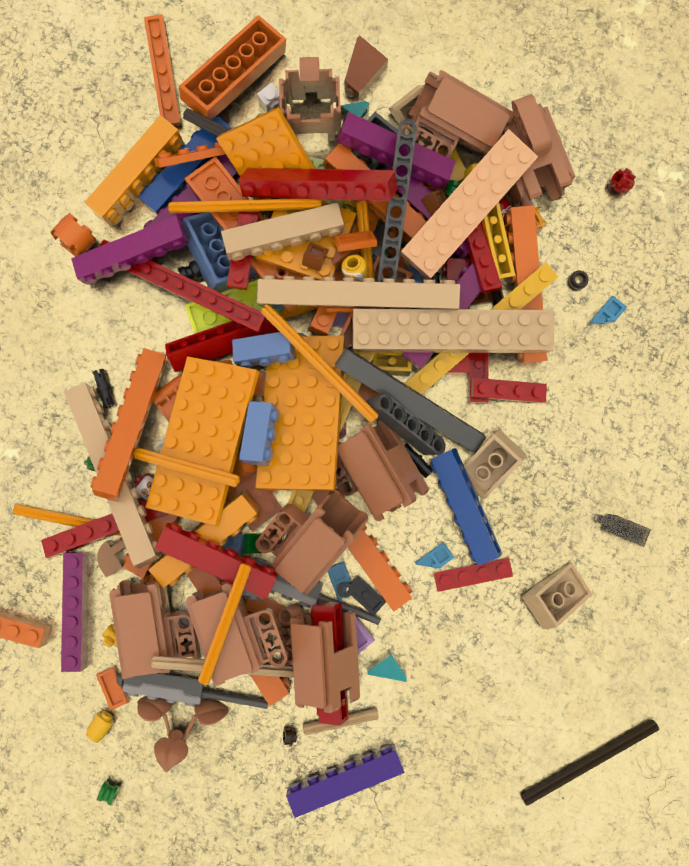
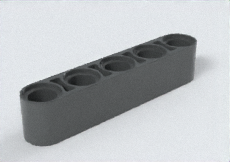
(407, 425)

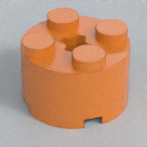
(72, 236)

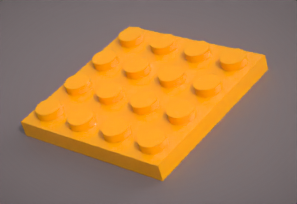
(264, 144)
(291, 257)

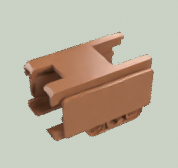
(311, 80)
(457, 115)
(552, 167)
(379, 470)
(311, 541)
(148, 628)
(242, 646)
(316, 667)

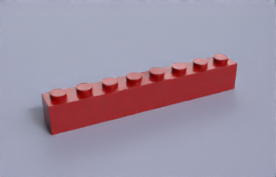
(319, 184)

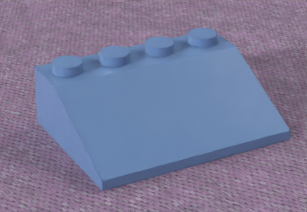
(209, 250)

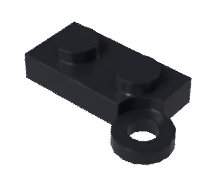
(363, 594)

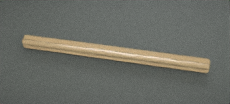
(192, 664)

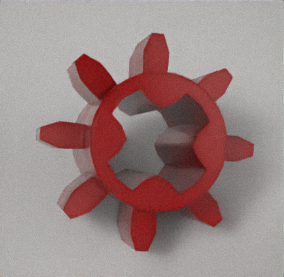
(623, 180)

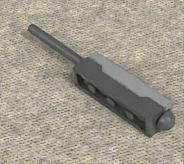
(289, 592)
(179, 687)

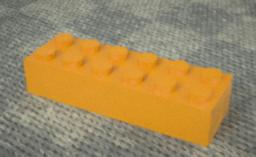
(133, 172)
(234, 514)

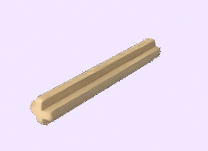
(354, 718)

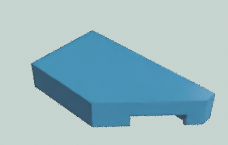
(609, 311)
(436, 557)
(338, 573)

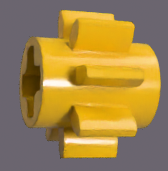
(109, 636)

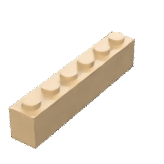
(283, 231)

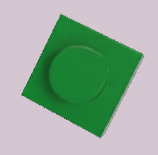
(250, 543)

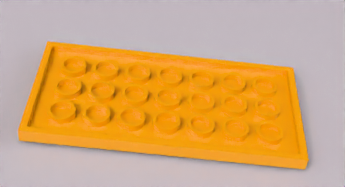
(307, 422)
(205, 431)

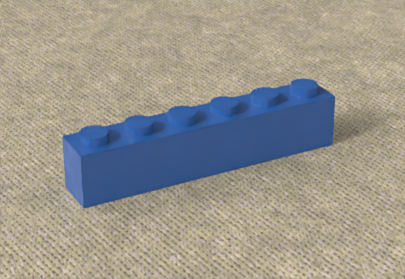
(171, 179)
(466, 506)

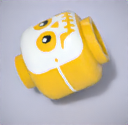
(355, 267)

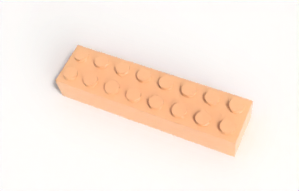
(468, 204)

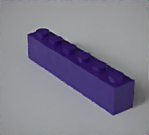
(344, 781)

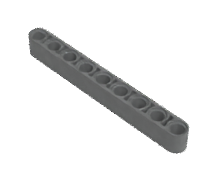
(403, 182)
(410, 399)

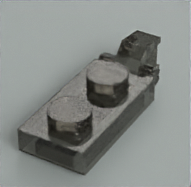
(624, 529)

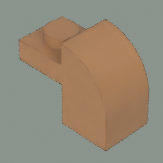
(110, 558)

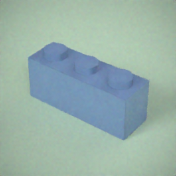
(262, 350)
(259, 433)

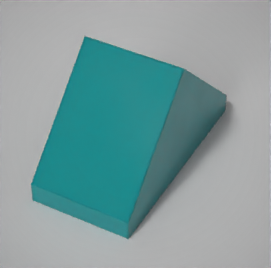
(387, 668)

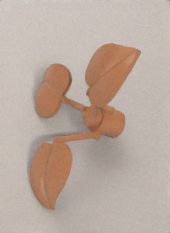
(173, 749)

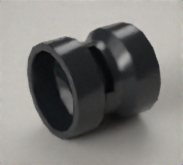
(191, 271)

